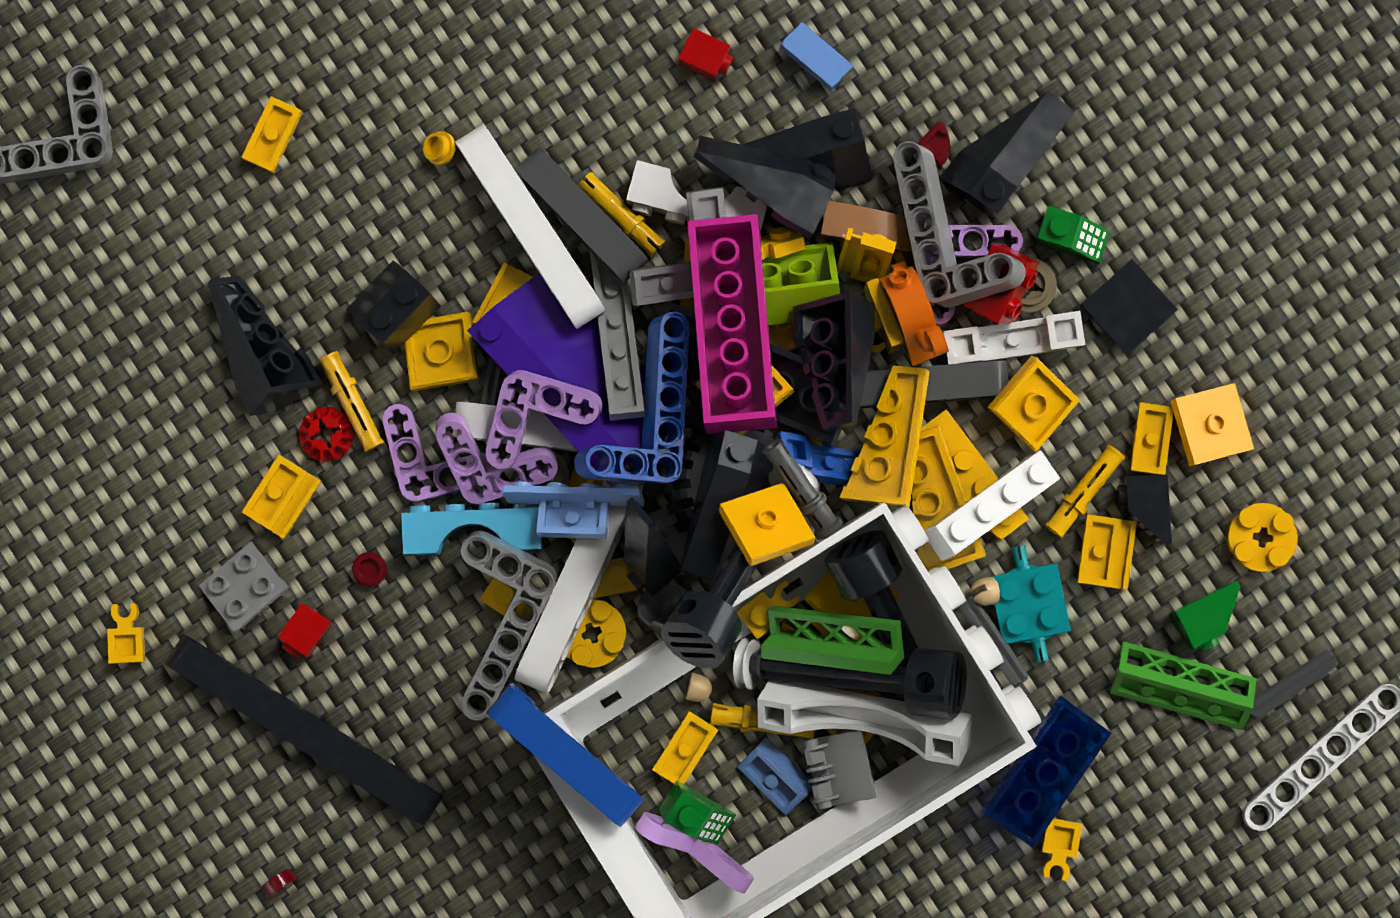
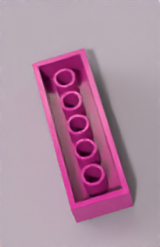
(732, 324)

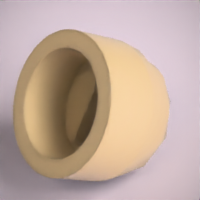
(985, 591)
(698, 688)

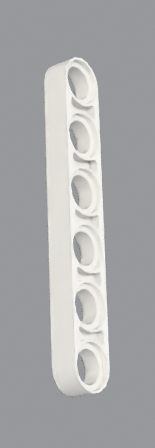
(1326, 761)

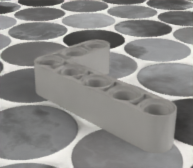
(76, 144)
(939, 237)
(512, 622)

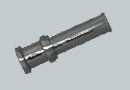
(810, 502)

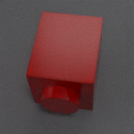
(706, 55)
(304, 631)

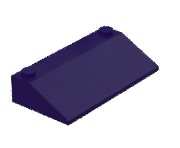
(537, 336)

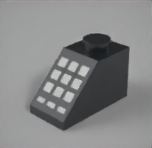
(1149, 504)

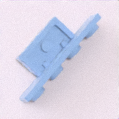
(572, 510)

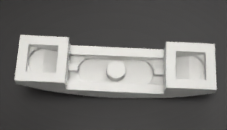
(1015, 339)

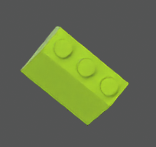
(799, 280)

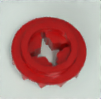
(340, 441)

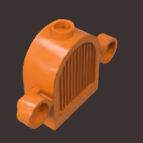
(913, 314)

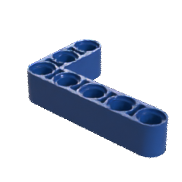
(656, 414)
(564, 755)

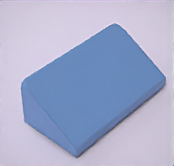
(816, 56)
(776, 776)

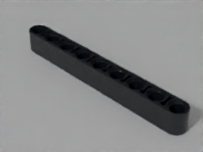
(304, 730)

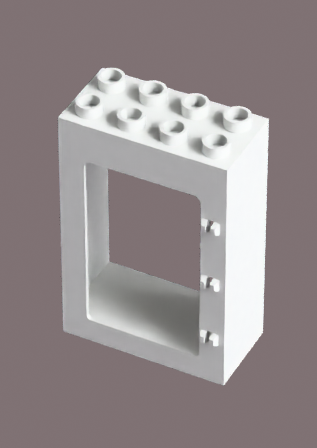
(847, 829)

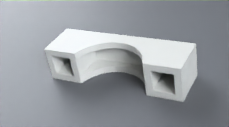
(654, 191)
(991, 505)

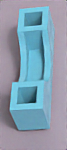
(428, 531)

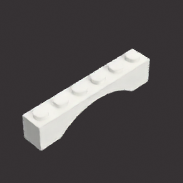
(806, 707)

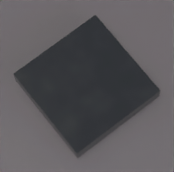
(1129, 307)

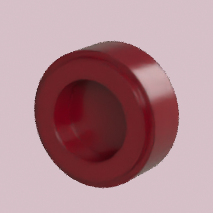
(369, 569)
(279, 883)

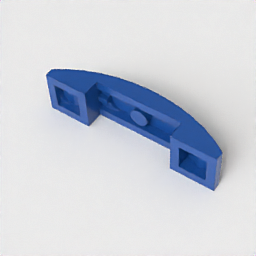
(825, 463)

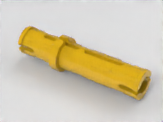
(621, 214)
(332, 364)
(1059, 522)
(744, 719)

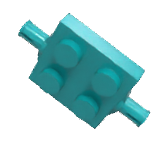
(1031, 604)

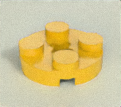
(1247, 550)
(609, 641)

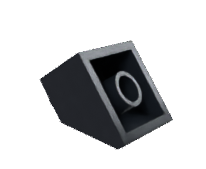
(393, 307)

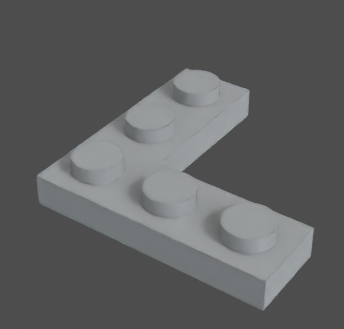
(675, 280)

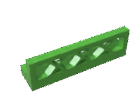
(837, 650)
(1183, 692)

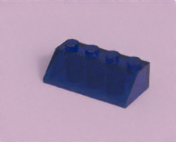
(1047, 774)

